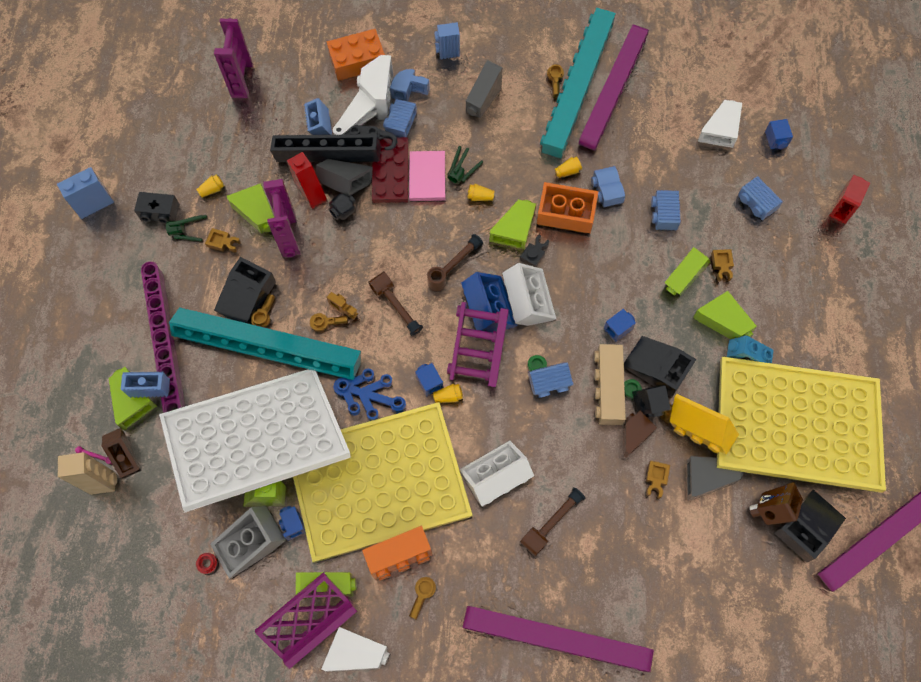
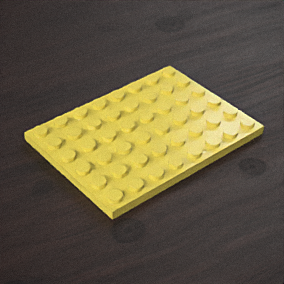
(803, 424)
(394, 482)

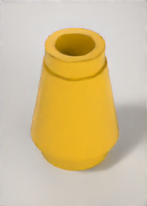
(569, 167)
(210, 186)
(480, 193)
(450, 393)

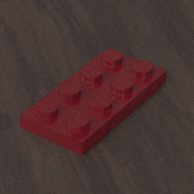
(391, 173)

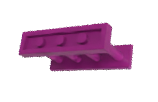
(233, 58)
(283, 217)
(493, 356)

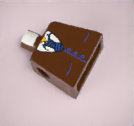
(778, 505)

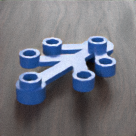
(367, 393)

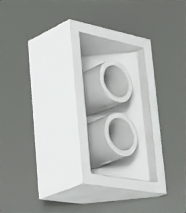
(528, 295)
(497, 473)

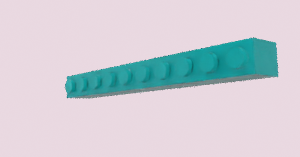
(578, 83)
(265, 343)

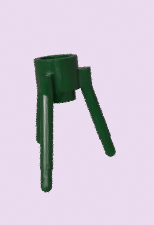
(456, 172)
(175, 228)

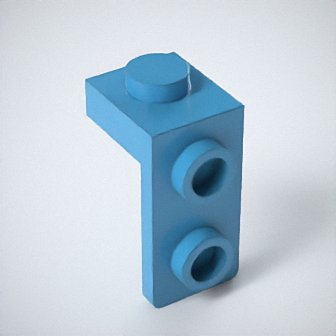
(748, 347)

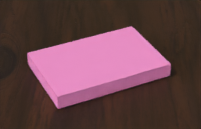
(427, 176)

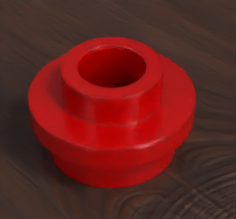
(201, 560)

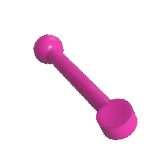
(79, 449)

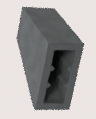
(484, 90)
(344, 176)
(705, 477)

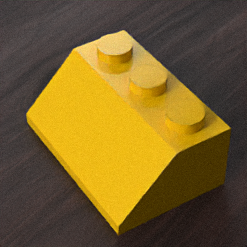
(702, 425)

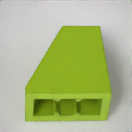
(252, 206)
(514, 225)
(687, 272)
(726, 317)
(127, 409)
(269, 496)
(342, 580)

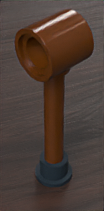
(438, 272)
(382, 286)
(535, 539)

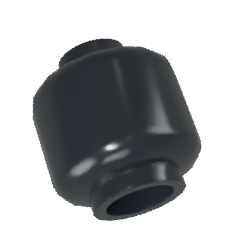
(342, 206)

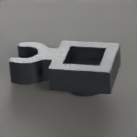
(534, 253)

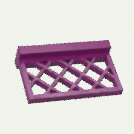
(316, 630)

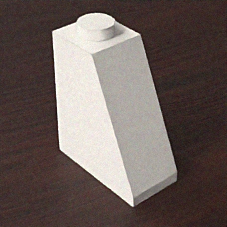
(723, 125)
(354, 653)

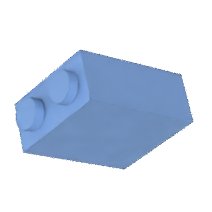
(85, 193)

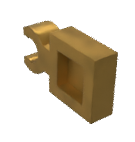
(219, 240)
(723, 261)
(339, 303)
(657, 475)

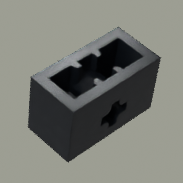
(156, 207)
(652, 401)

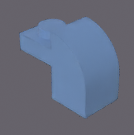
(406, 82)

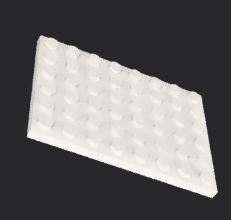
(251, 438)

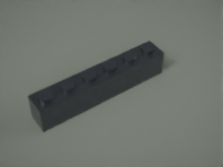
(322, 147)

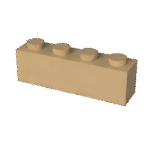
(610, 384)
(86, 473)

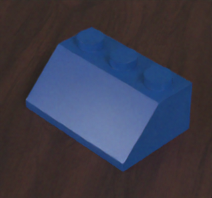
(487, 294)

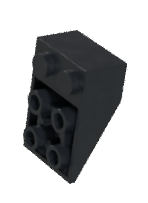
(244, 291)
(659, 364)
(813, 529)

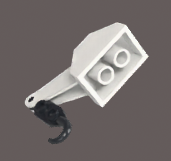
(370, 101)

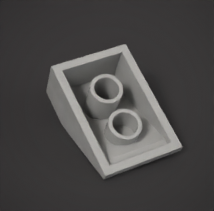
(247, 540)

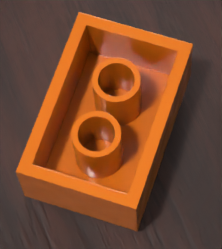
(354, 52)
(567, 207)
(397, 553)

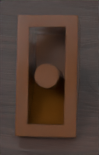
(636, 431)
(120, 452)

